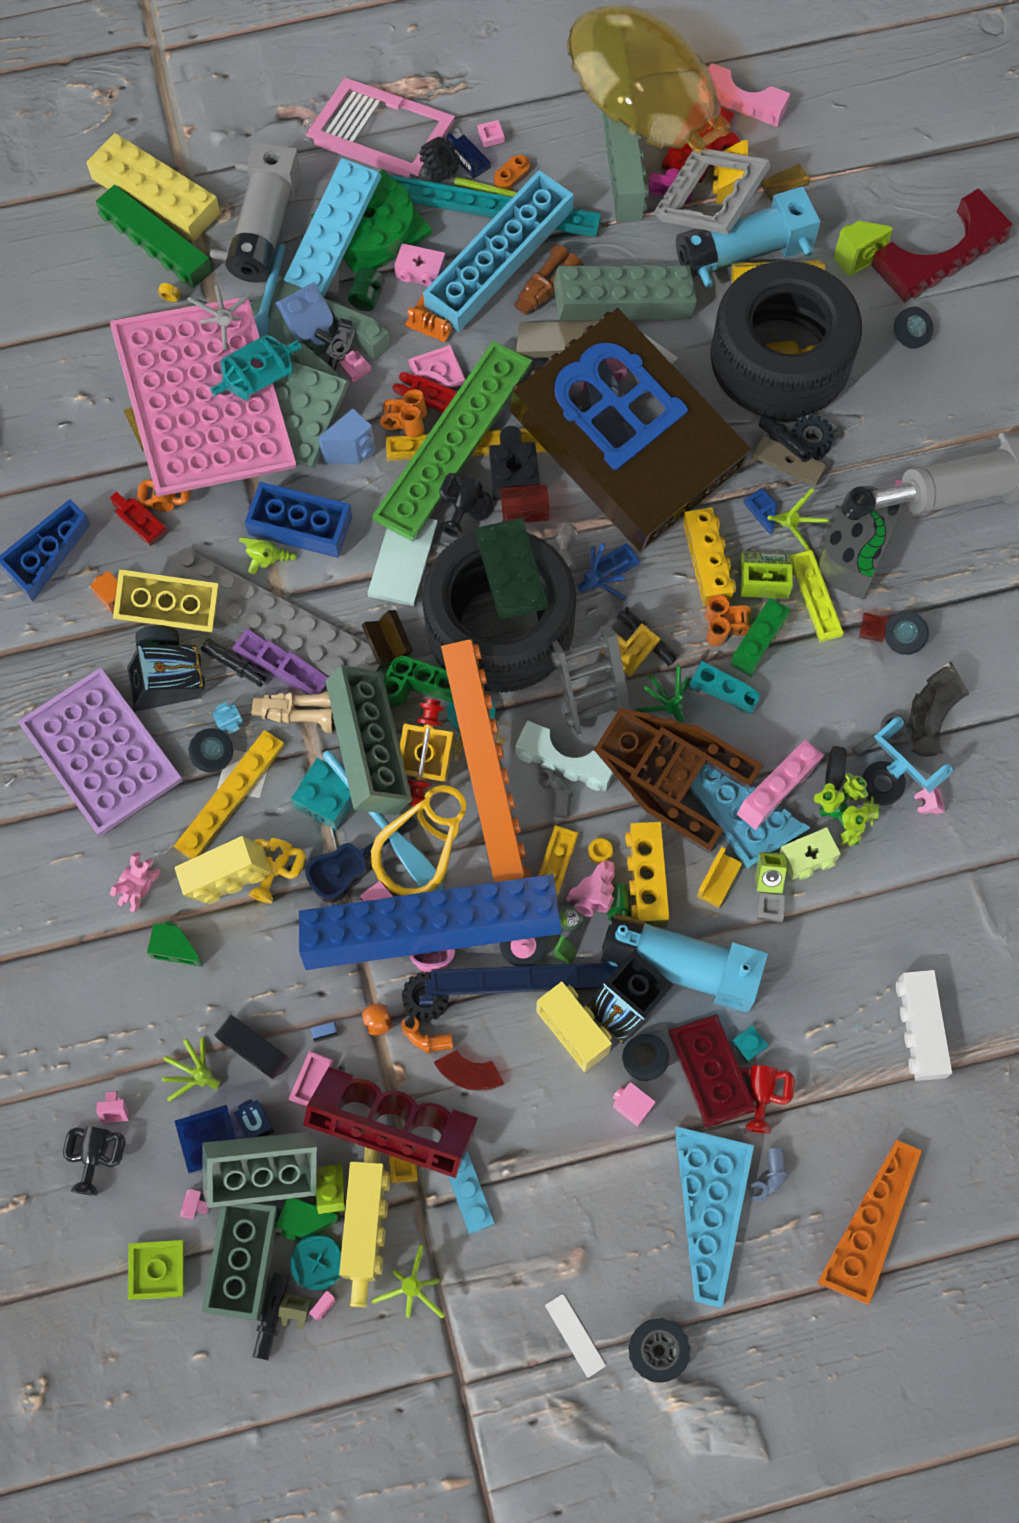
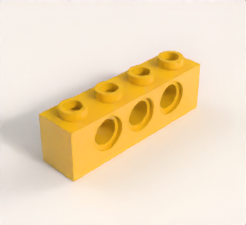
(650, 836)

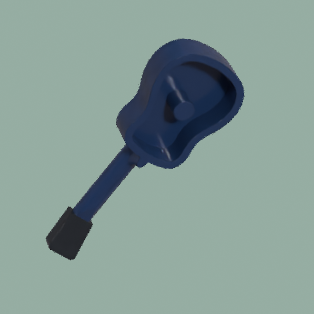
(335, 872)

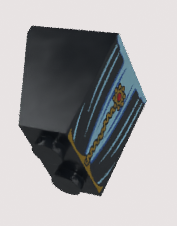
(164, 675)
(628, 996)

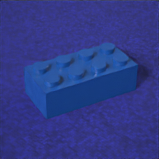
(298, 519)

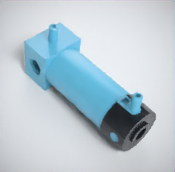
(786, 226)
(722, 972)

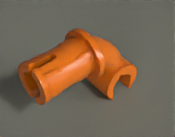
(426, 1042)

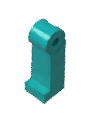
(725, 688)

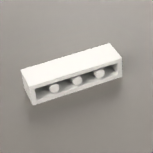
(924, 1025)

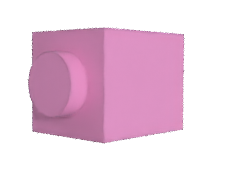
(633, 1103)

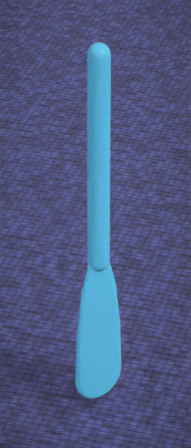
(262, 317)
(412, 859)

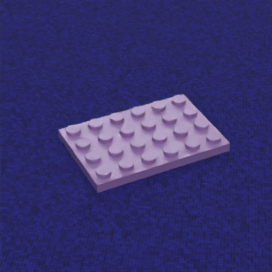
(100, 751)

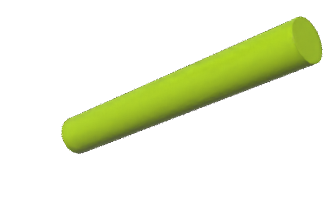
(473, 185)

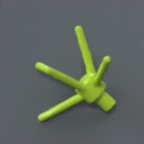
(792, 519)
(199, 1075)
(412, 1287)

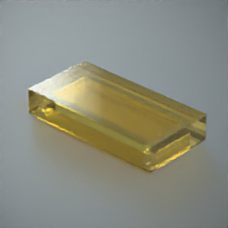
(785, 181)

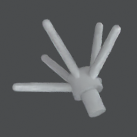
(221, 315)

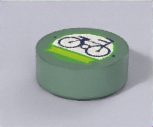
(570, 919)

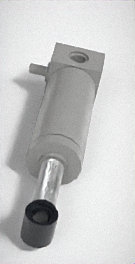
(946, 483)

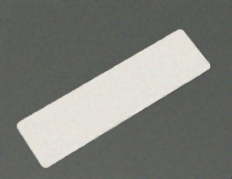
(575, 1335)

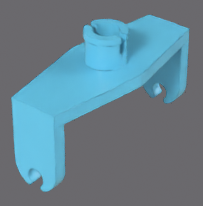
(901, 765)

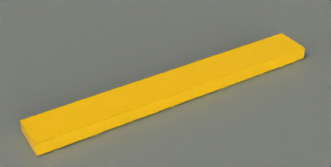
(405, 447)

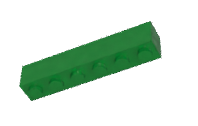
(153, 236)

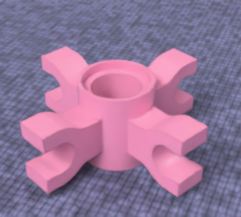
(135, 882)

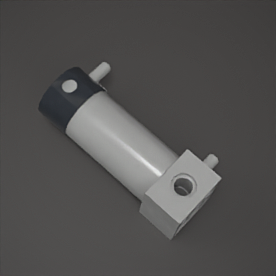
(273, 182)

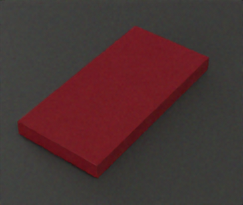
(711, 1071)

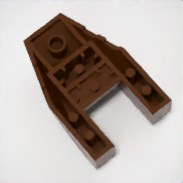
(661, 760)

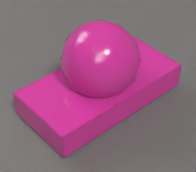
(660, 183)

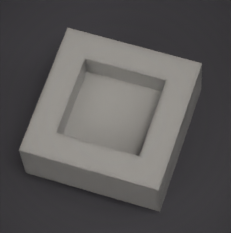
(770, 907)

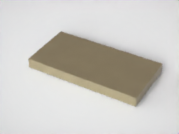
(548, 338)

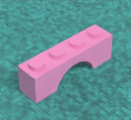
(763, 105)
(779, 783)

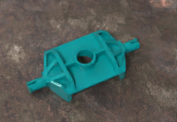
(243, 378)

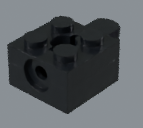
(512, 462)

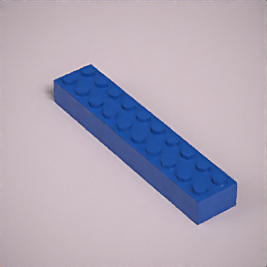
(429, 922)

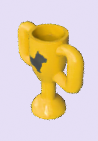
(278, 855)

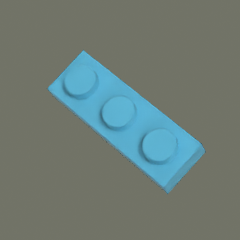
(471, 1198)

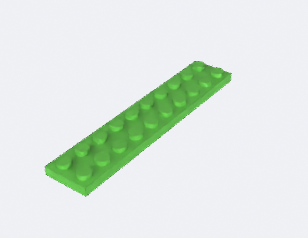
(452, 440)

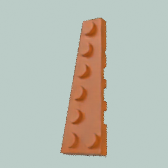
(865, 1242)

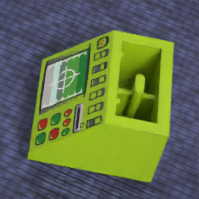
(766, 575)

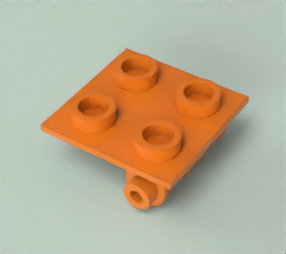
(428, 323)

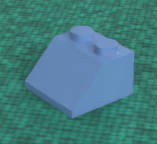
(347, 440)

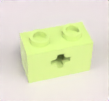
(817, 844)

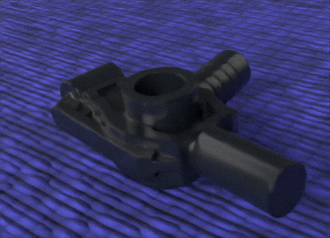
(339, 343)

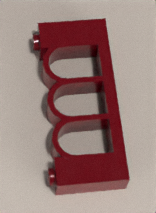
(339, 1088)

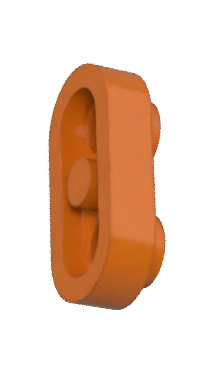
(515, 171)

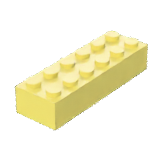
(155, 186)

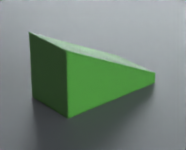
(565, 951)

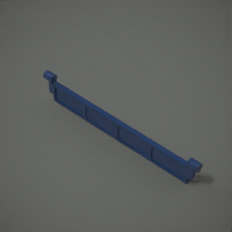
(514, 979)

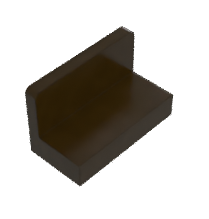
(387, 638)

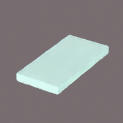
(402, 565)

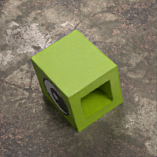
(770, 872)

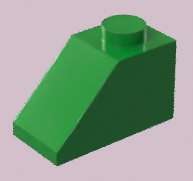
(171, 945)
(303, 1220)

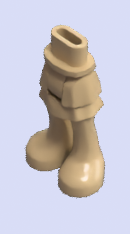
(282, 708)

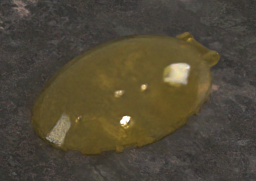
(646, 76)

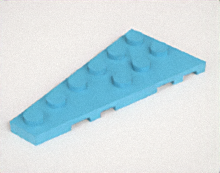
(722, 801)
(713, 1193)

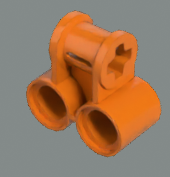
(406, 413)
(731, 621)

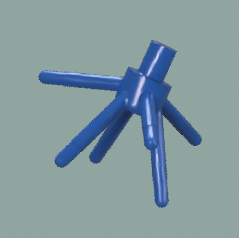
(595, 578)

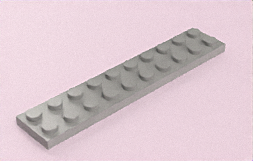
(275, 619)

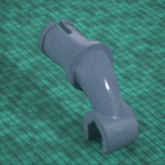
(776, 1176)

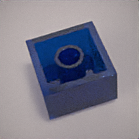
(201, 1128)

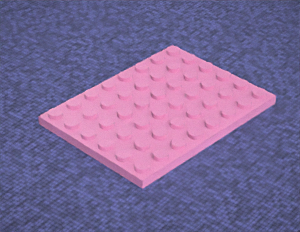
(183, 428)

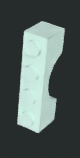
(536, 746)

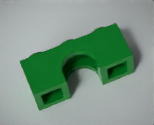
(760, 635)

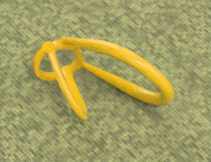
(453, 823)

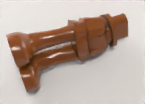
(538, 288)

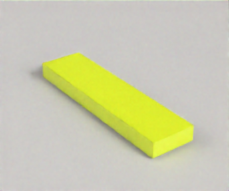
(816, 596)

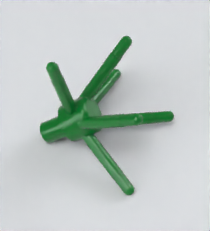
(671, 704)

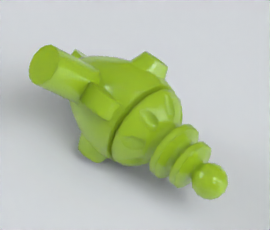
(264, 553)

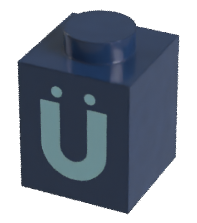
(253, 1119)

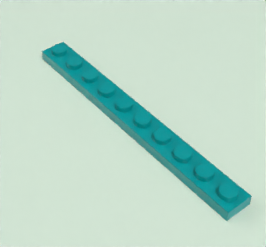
(486, 204)

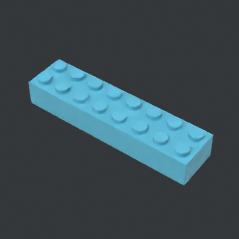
(498, 250)

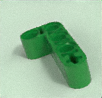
(412, 680)

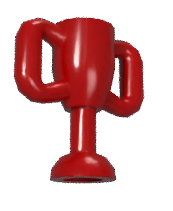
(762, 1090)

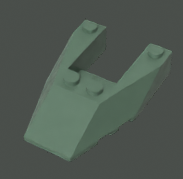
(368, 336)

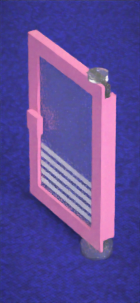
(376, 128)

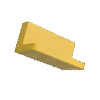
(719, 879)

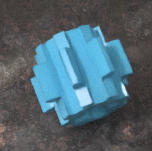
(227, 717)

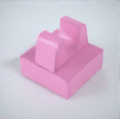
(354, 366)
(933, 800)
(113, 1109)
(193, 1204)

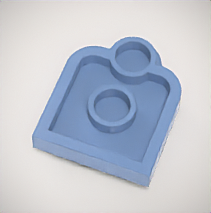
(305, 313)

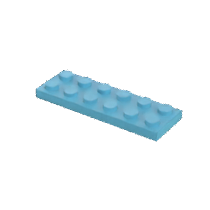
(333, 226)

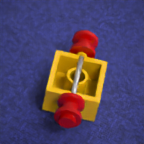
(426, 750)

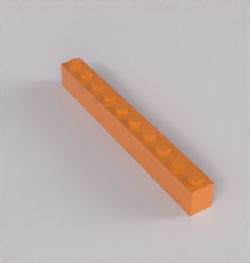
(484, 761)

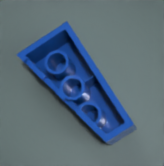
(44, 548)

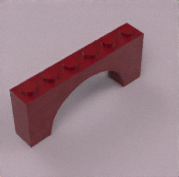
(913, 273)

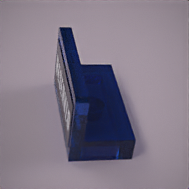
(469, 156)

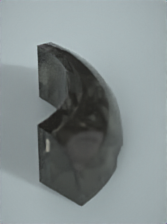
(930, 709)

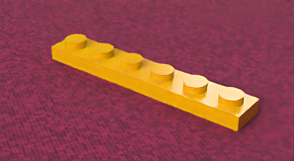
(229, 795)

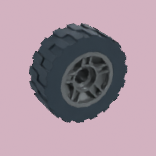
(675, 1345)

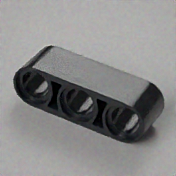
(251, 1046)

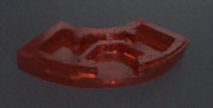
(469, 1074)

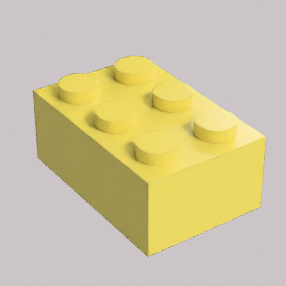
(223, 870)
(574, 1026)

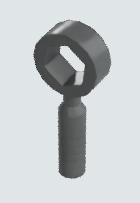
(870, 742)

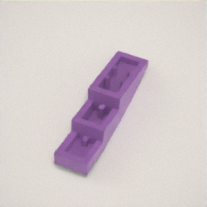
(280, 663)

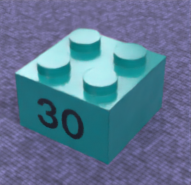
(323, 795)

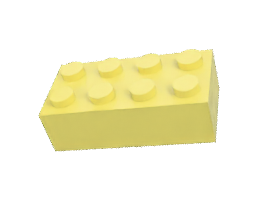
(165, 601)

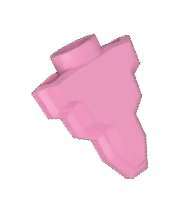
(595, 891)

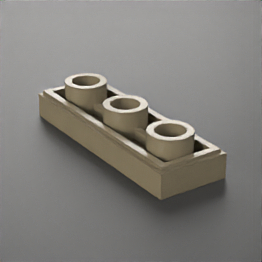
(777, 456)

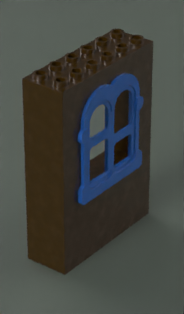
(662, 467)

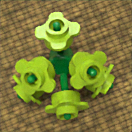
(851, 818)

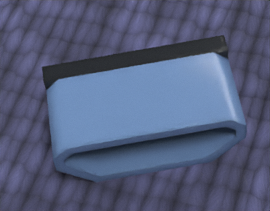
(324, 1032)

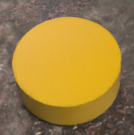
(169, 292)
(600, 850)

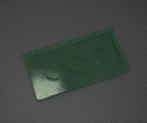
(511, 568)

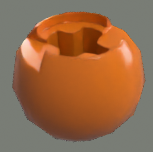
(377, 1019)

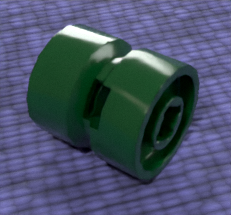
(366, 289)

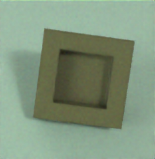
(294, 1308)

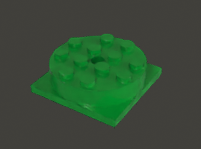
(385, 226)

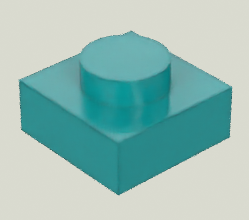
(749, 1044)

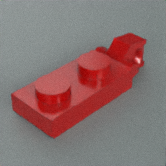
(138, 519)

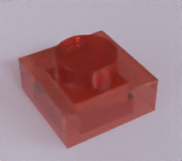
(873, 627)

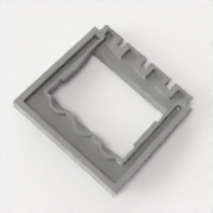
(733, 205)

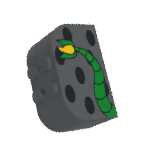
(856, 547)

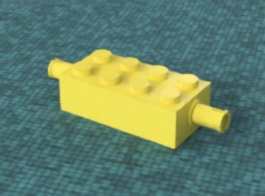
(363, 1225)

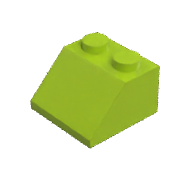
(858, 245)

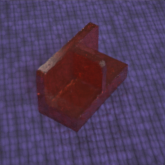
(525, 502)

